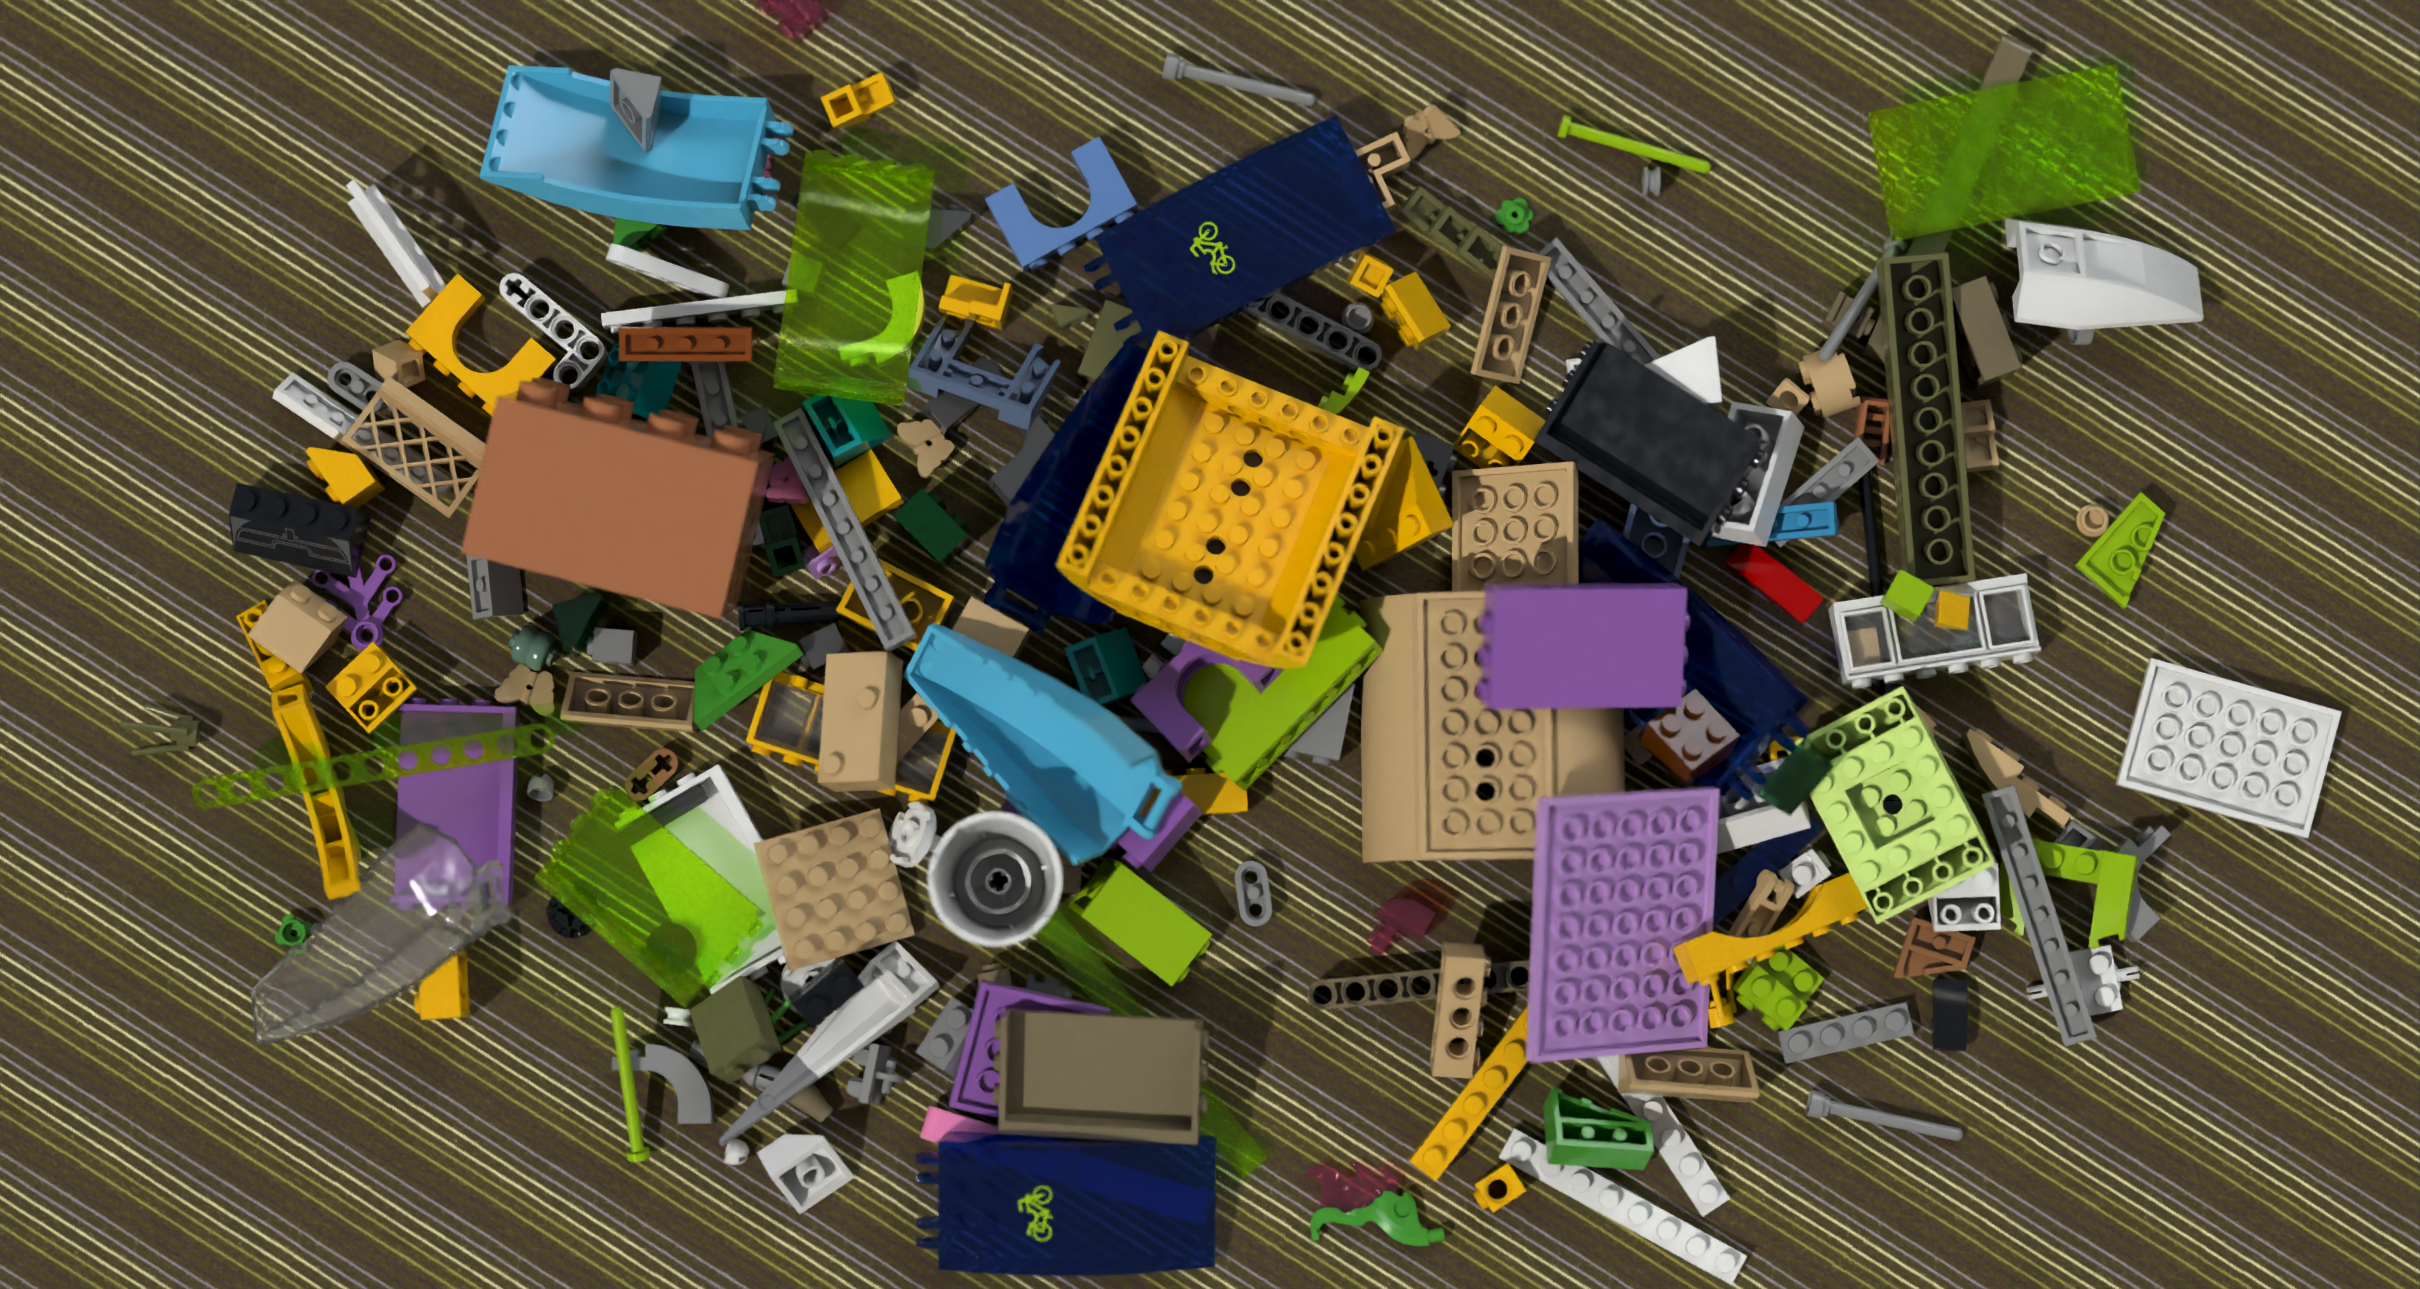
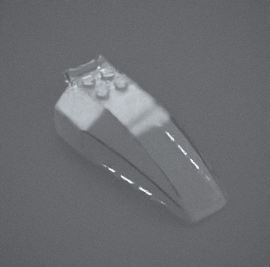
(404, 925)

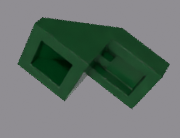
(782, 540)

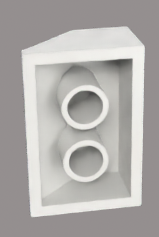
(1755, 820)

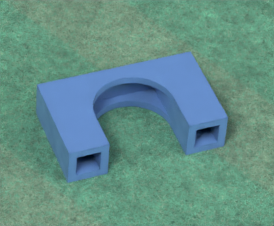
(1035, 242)

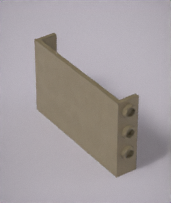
(1101, 1076)

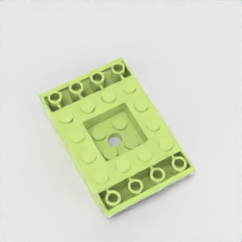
(1933, 836)

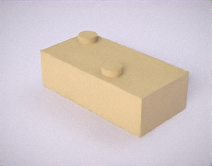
(860, 721)

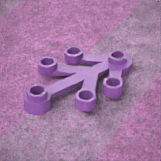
(359, 597)

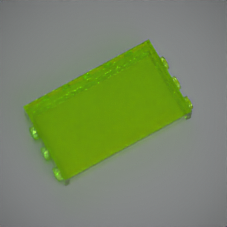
(649, 895)

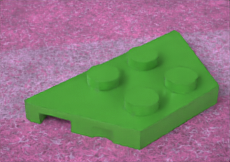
(738, 672)

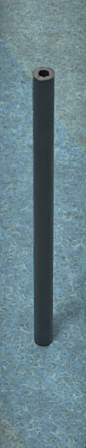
(1872, 548)

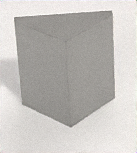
(637, 103)

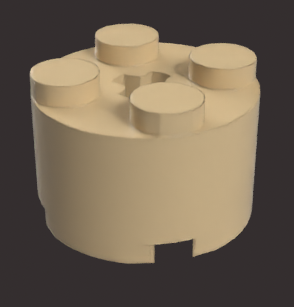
(1830, 382)

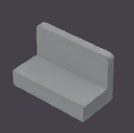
(494, 589)

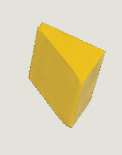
(1951, 611)

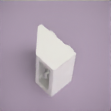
(1968, 904)

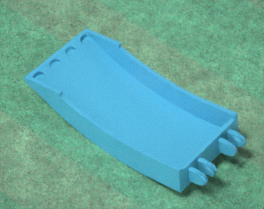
(570, 148)

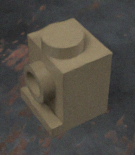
(1837, 309)

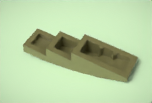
(1452, 231)

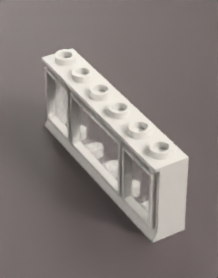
(1884, 645)

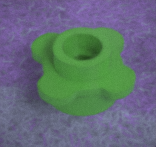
(289, 924)

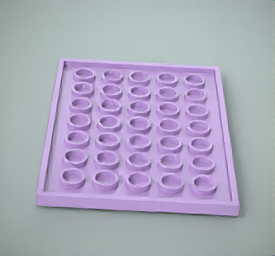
(1610, 900)

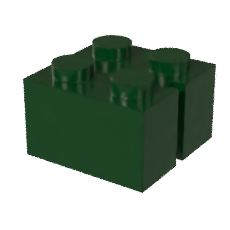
(932, 527)

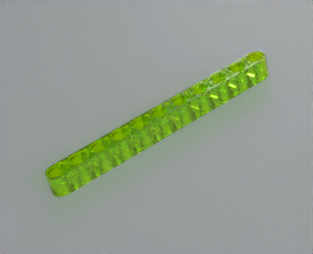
(359, 771)

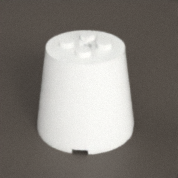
(967, 864)

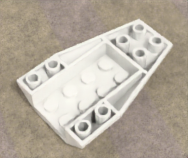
(2098, 279)

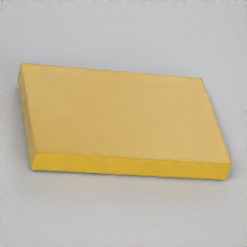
(867, 490)

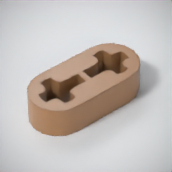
(657, 780)

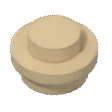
(2092, 520)

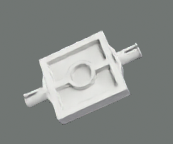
(2098, 979)

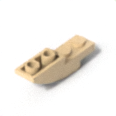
(2002, 768)

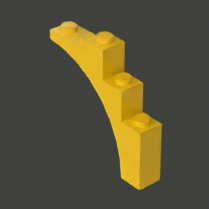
(326, 808)

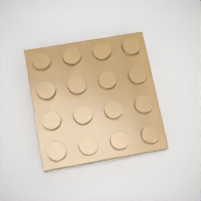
(1515, 526)
(833, 889)

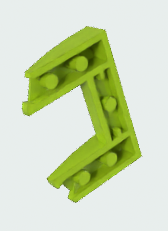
(2110, 871)

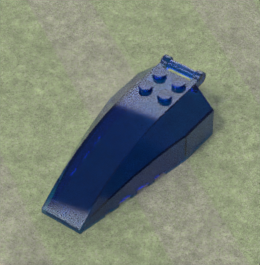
(1050, 500)

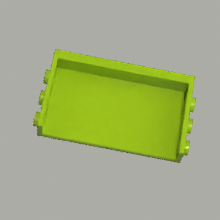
(1257, 728)

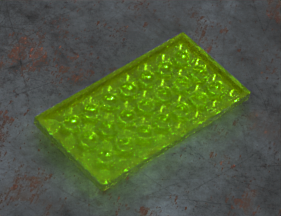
(2003, 152)

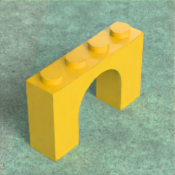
(438, 331)

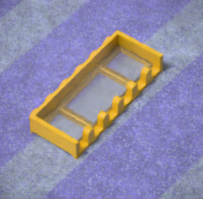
(791, 723)

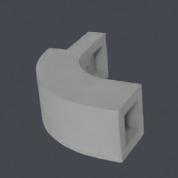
(2141, 915)
(688, 1080)

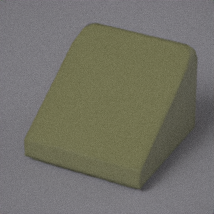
(1069, 316)

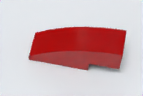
(1774, 582)

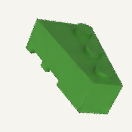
(1594, 1136)

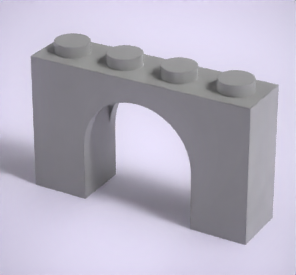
(1326, 734)

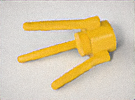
(1720, 1009)

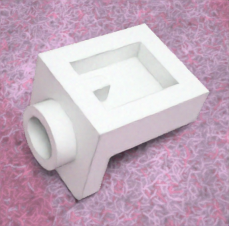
(1806, 871)

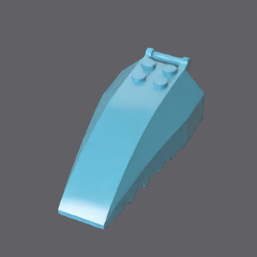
(1047, 745)

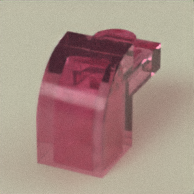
(1400, 914)

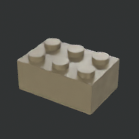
(1983, 334)

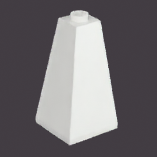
(1693, 370)

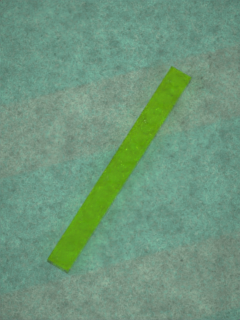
(1108, 992)

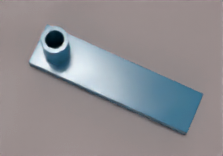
(1797, 523)

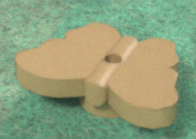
(1425, 127)
(917, 435)
(515, 689)

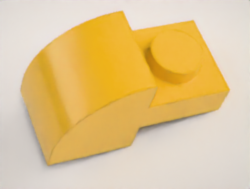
(858, 101)

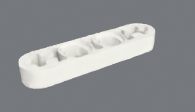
(667, 272)

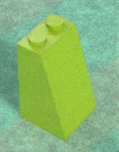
(1141, 920)

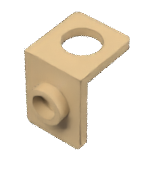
(1788, 397)

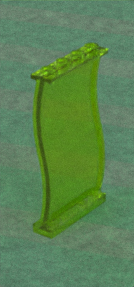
(854, 278)

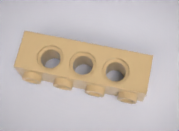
(1459, 962)

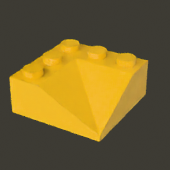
(1404, 511)

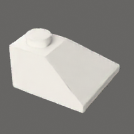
(804, 1168)

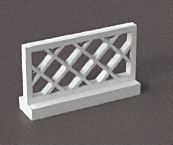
(396, 243)

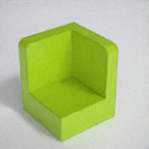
(1907, 595)

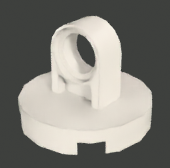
(913, 835)

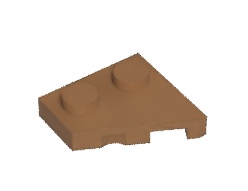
(1931, 951)

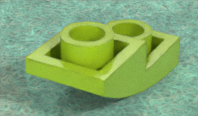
(1352, 386)

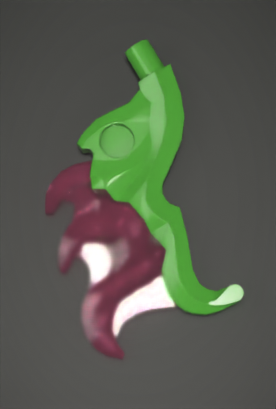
(1366, 1199)

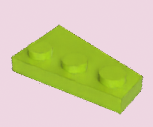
(2120, 551)

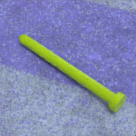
(1630, 145)
(638, 1151)

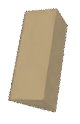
(1510, 315)
(629, 702)
(1690, 1074)

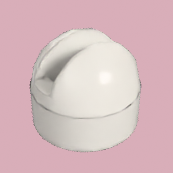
(736, 1152)

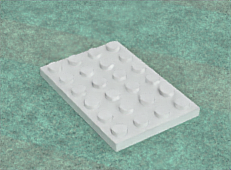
(2228, 748)

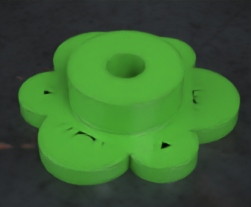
(1511, 224)

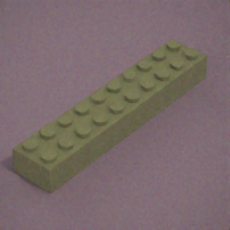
(1926, 418)

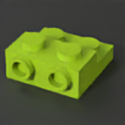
(1777, 988)

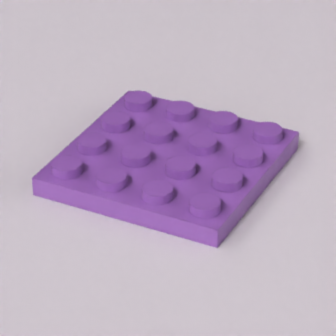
(975, 1071)

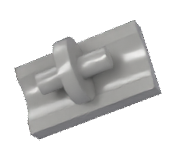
(877, 1075)

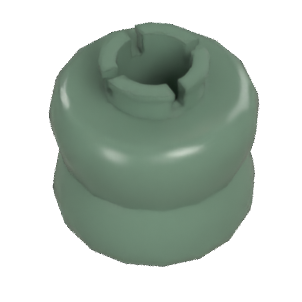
(533, 647)

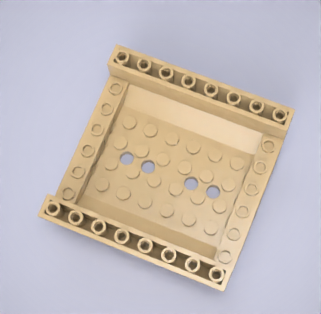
(1429, 726)

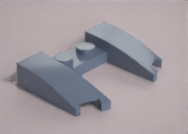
(1016, 399)

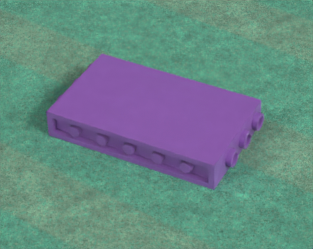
(1583, 646)
(464, 802)

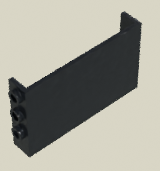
(1650, 441)

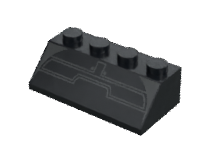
(298, 530)

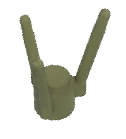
(184, 732)

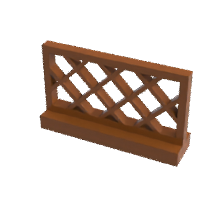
(686, 343)

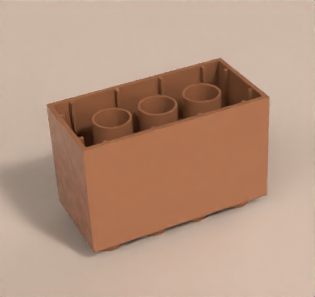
(619, 498)

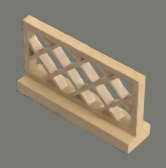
(429, 421)

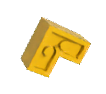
(976, 301)

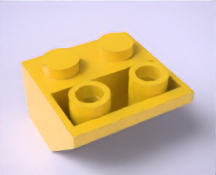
(1414, 310)
(1499, 432)
(348, 476)
(372, 687)

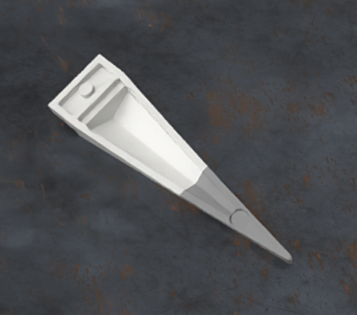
(891, 992)

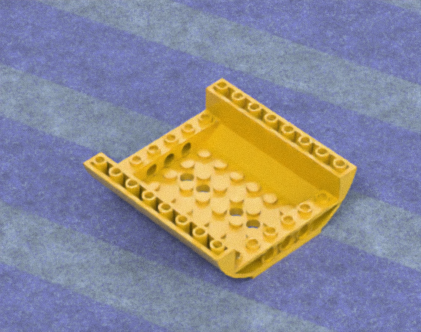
(1170, 494)

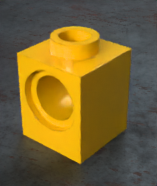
(1370, 274)
(1513, 1188)

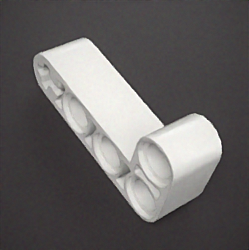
(550, 325)

